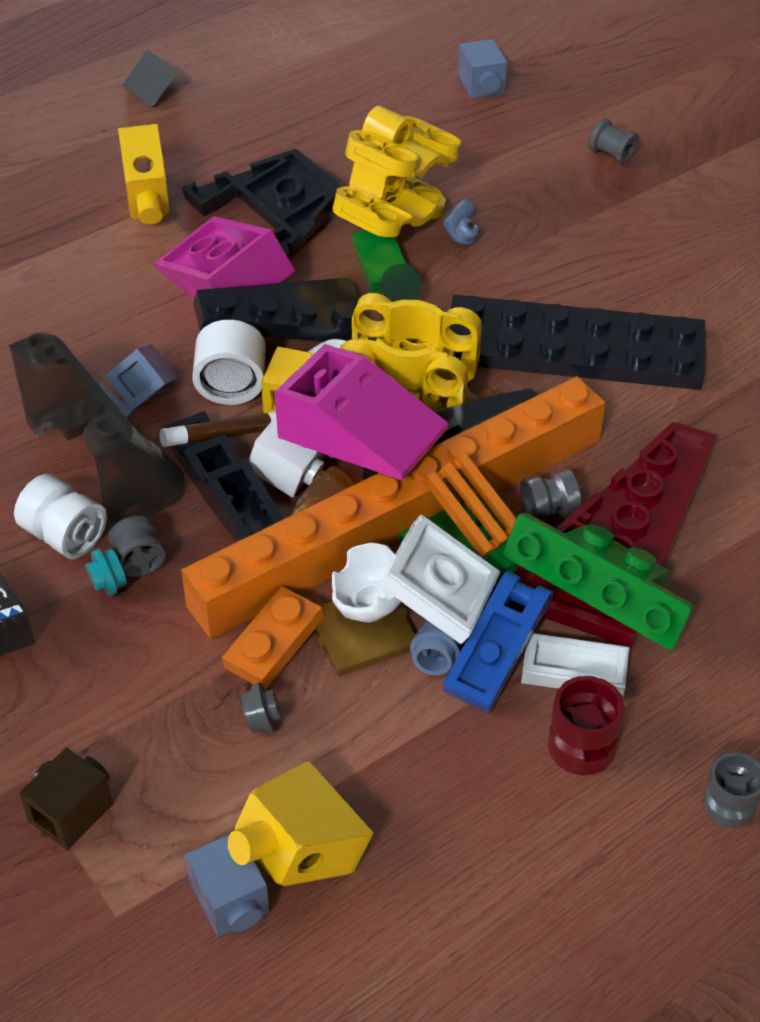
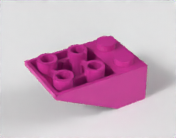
(355, 413)

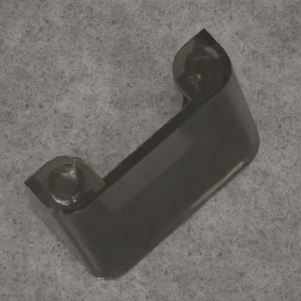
(70, 396)

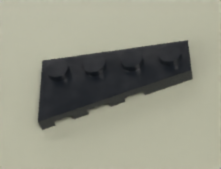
(284, 310)

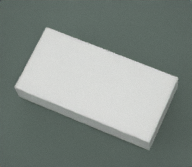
(556, 659)

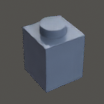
(482, 68)
(228, 892)

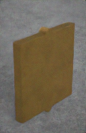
(360, 644)

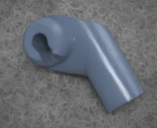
(458, 223)

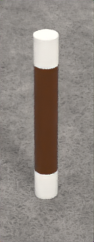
(209, 430)

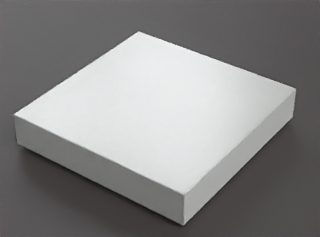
(440, 579)

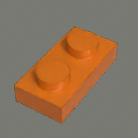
(273, 637)

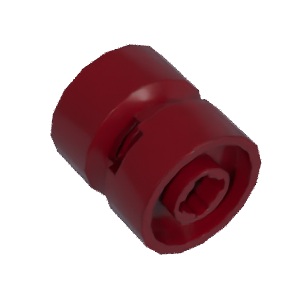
(585, 725)

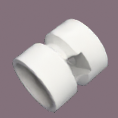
(60, 516)

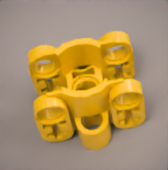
(383, 179)
(418, 346)

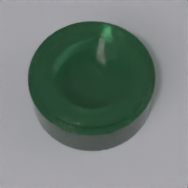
(400, 283)

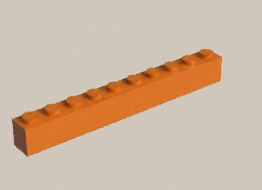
(315, 541)

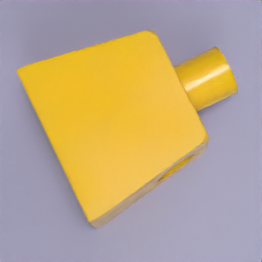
(146, 190)
(299, 829)

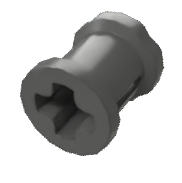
(613, 141)

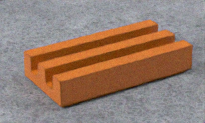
(486, 494)

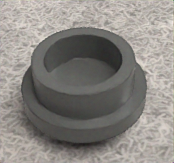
(261, 709)

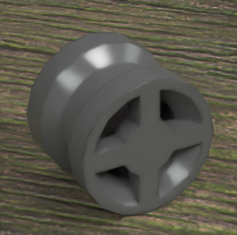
(137, 546)

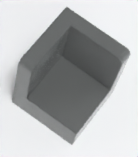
(149, 78)

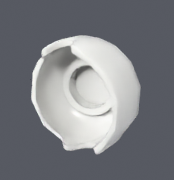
(357, 587)

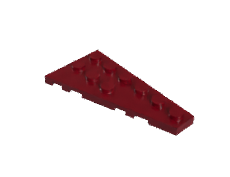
(641, 511)

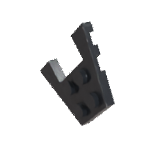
(281, 189)

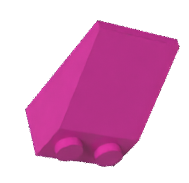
(224, 256)

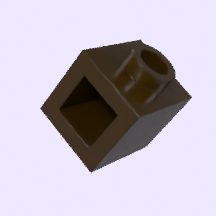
(67, 797)

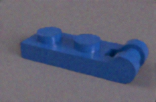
(496, 642)

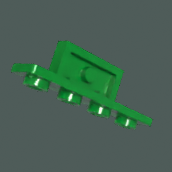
(602, 574)

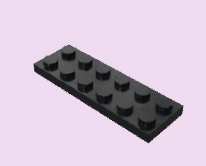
(587, 342)

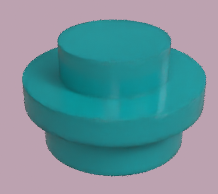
(106, 571)

